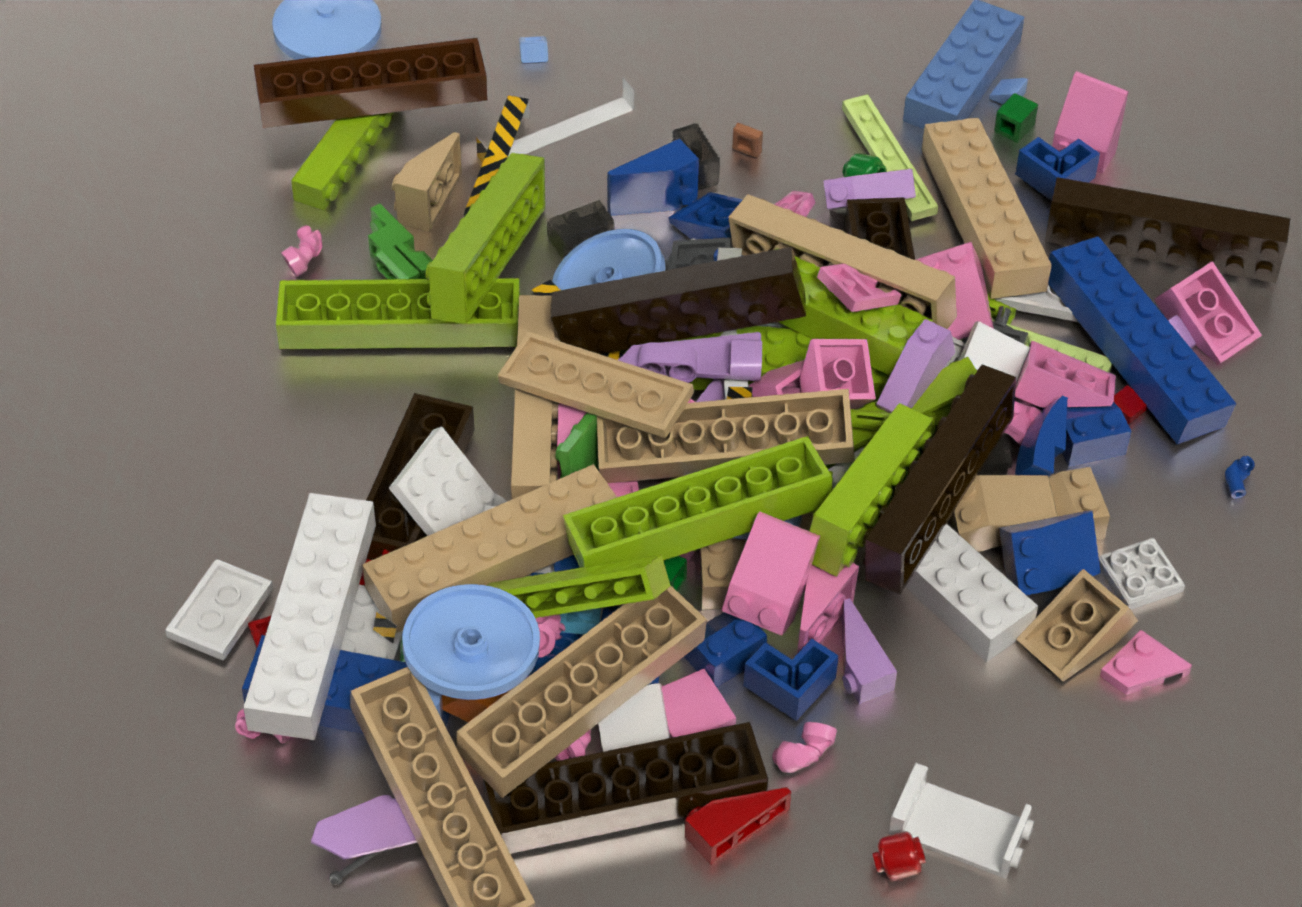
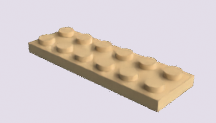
(596, 384)

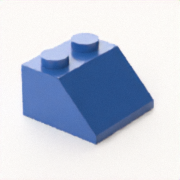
(726, 647)

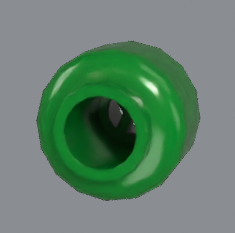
(863, 164)

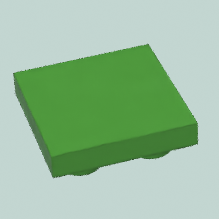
(580, 447)

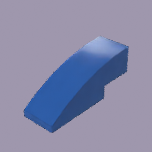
(1044, 440)

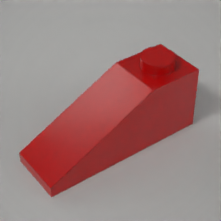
(733, 820)

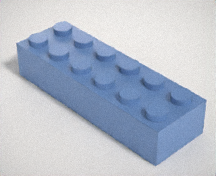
(964, 65)

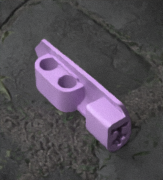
(714, 357)
(364, 829)

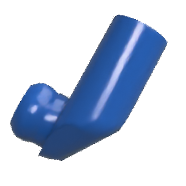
(1236, 474)

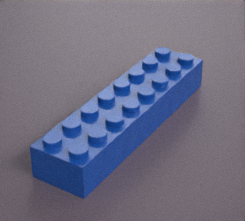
(1139, 340)

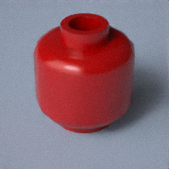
(899, 856)

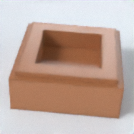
(747, 140)

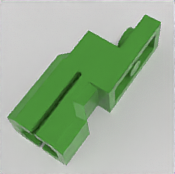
(394, 248)

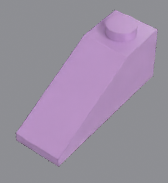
(869, 186)
(917, 366)
(865, 664)

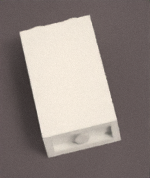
(961, 825)

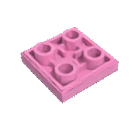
(695, 705)

